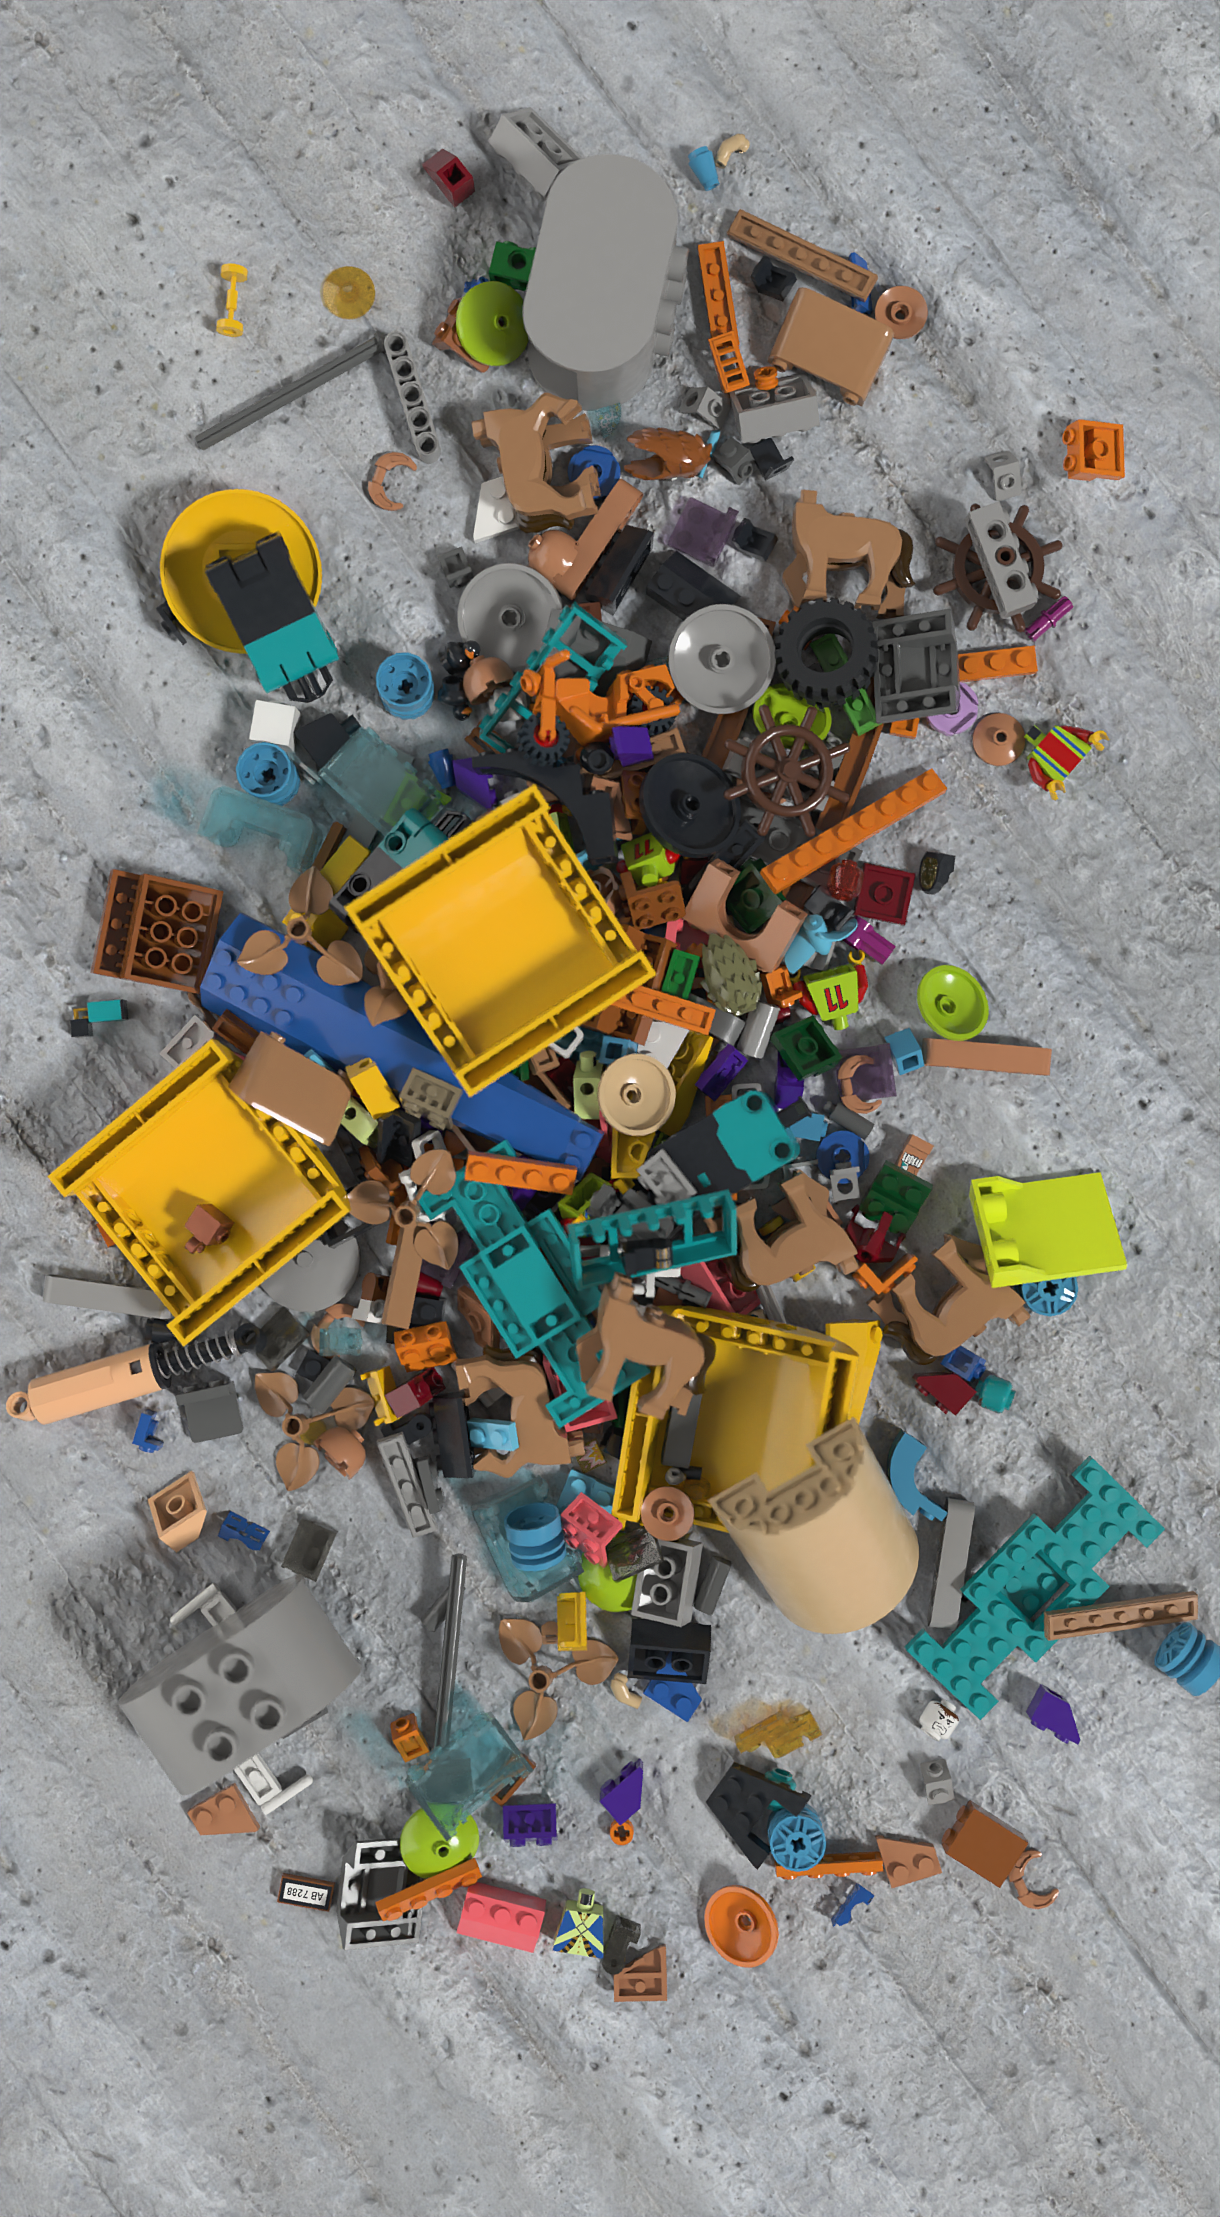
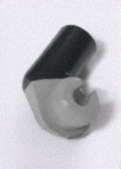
(677, 1475)

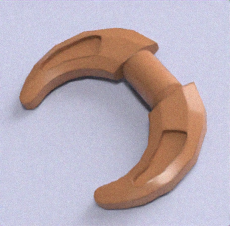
(385, 463)
(851, 1101)
(336, 1311)
(1027, 1897)

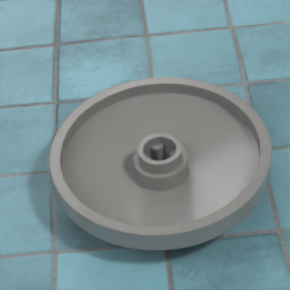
(507, 612)
(722, 659)
(317, 1274)

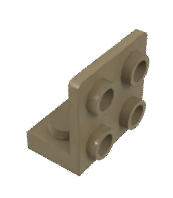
(430, 1099)

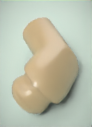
(727, 147)
(622, 1693)

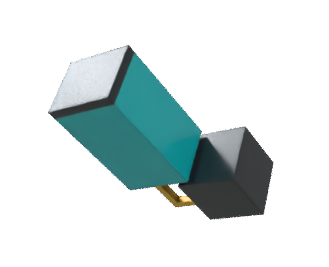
(97, 1012)

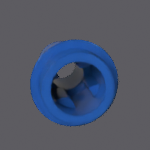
(442, 767)

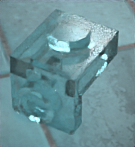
(340, 1341)

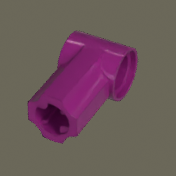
(869, 941)

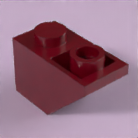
(450, 176)
(948, 1389)
(415, 1392)

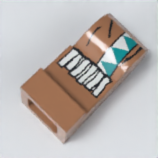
(913, 1154)

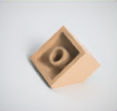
(179, 1512)

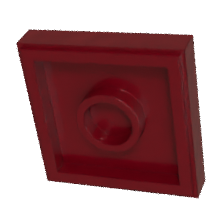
(884, 894)

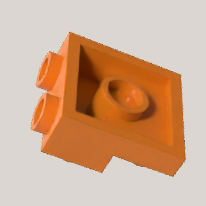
(1094, 450)
(425, 1346)

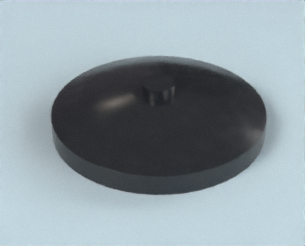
(687, 805)

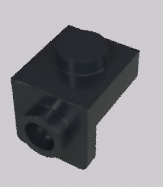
(772, 280)
(753, 540)

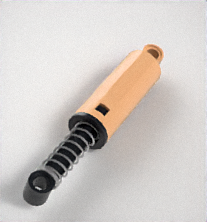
(124, 1376)

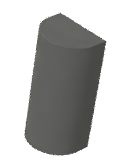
(329, 1384)
(712, 1585)

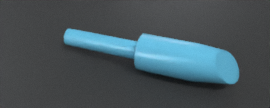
(713, 439)

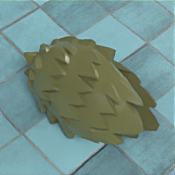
(730, 976)

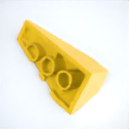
(337, 872)
(685, 1072)
(629, 1152)
(865, 1339)

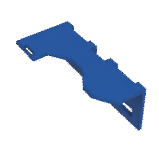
(227, 1532)
(857, 1896)

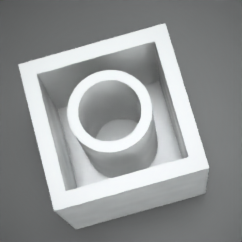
(275, 724)

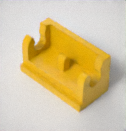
(372, 1088)
(380, 1383)
(572, 1621)

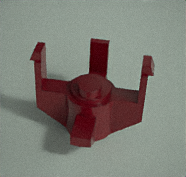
(870, 1241)

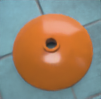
(732, 1933)

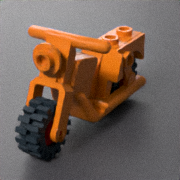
(588, 715)

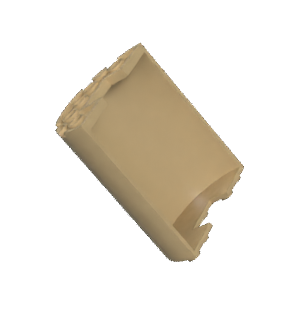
(828, 1540)

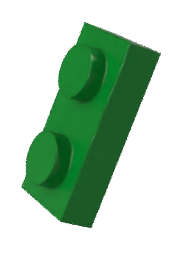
(680, 974)

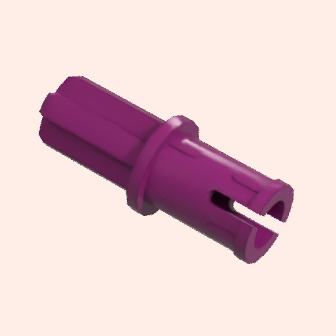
(1048, 618)

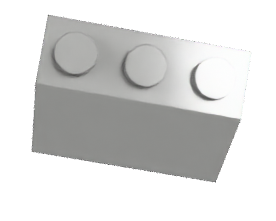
(532, 148)
(775, 411)
(669, 1589)

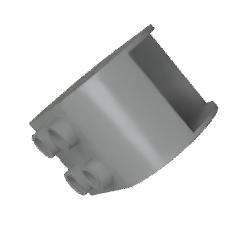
(604, 281)
(240, 1686)

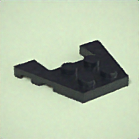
(742, 1800)

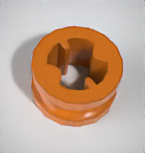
(766, 378)
(615, 1836)

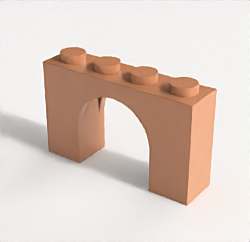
(708, 913)

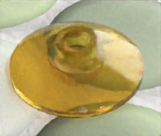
(353, 303)

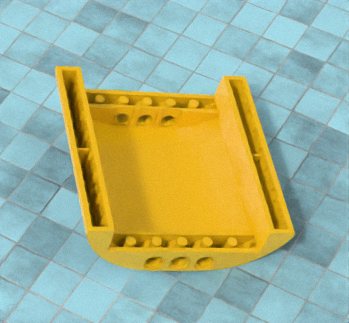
(499, 941)
(197, 1146)
(760, 1408)

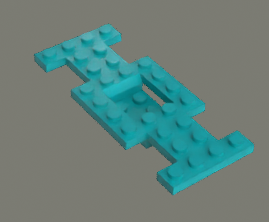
(522, 1288)
(1024, 1577)

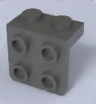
(211, 1410)

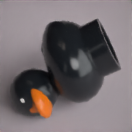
(458, 656)
(453, 694)
(596, 757)

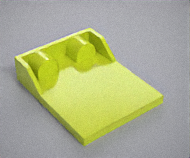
(1045, 1228)

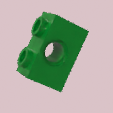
(502, 263)

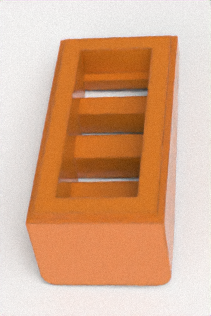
(722, 376)

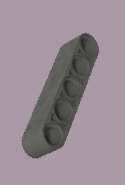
(680, 1435)

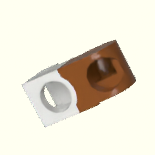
(372, 1298)

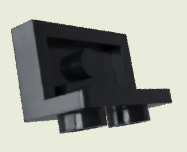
(396, 1136)

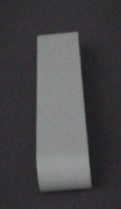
(411, 385)
(103, 1296)
(950, 1564)

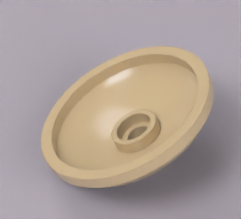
(651, 1090)

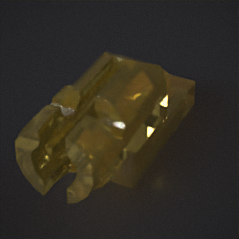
(778, 1734)

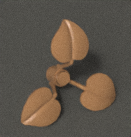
(265, 953)
(379, 1003)
(436, 1174)
(294, 1461)
(532, 1710)

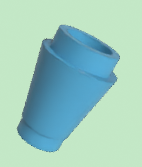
(704, 167)

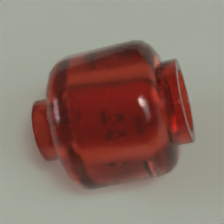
(845, 880)

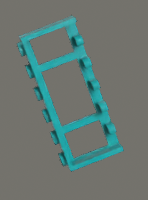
(552, 639)
(685, 1251)

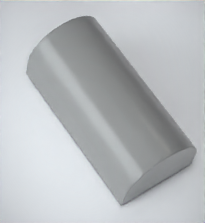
(758, 1029)

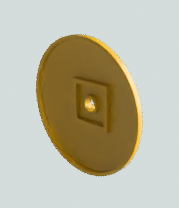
(222, 526)

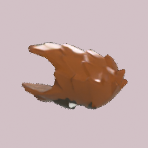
(676, 454)

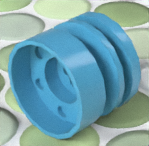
(403, 671)
(263, 761)
(1060, 1299)
(535, 1536)
(1189, 1659)
(784, 1827)

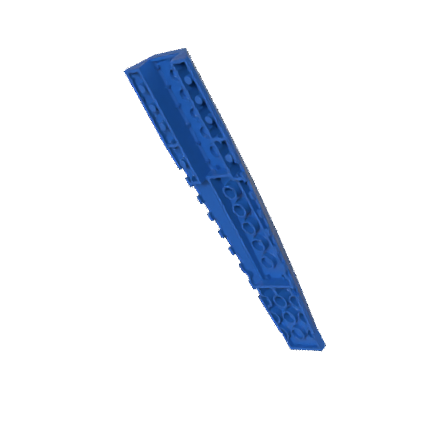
(338, 1030)

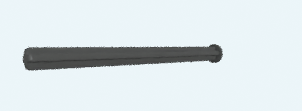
(290, 392)
(450, 1649)

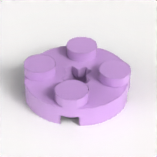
(966, 714)

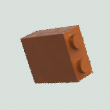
(984, 1843)

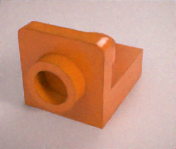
(408, 1737)

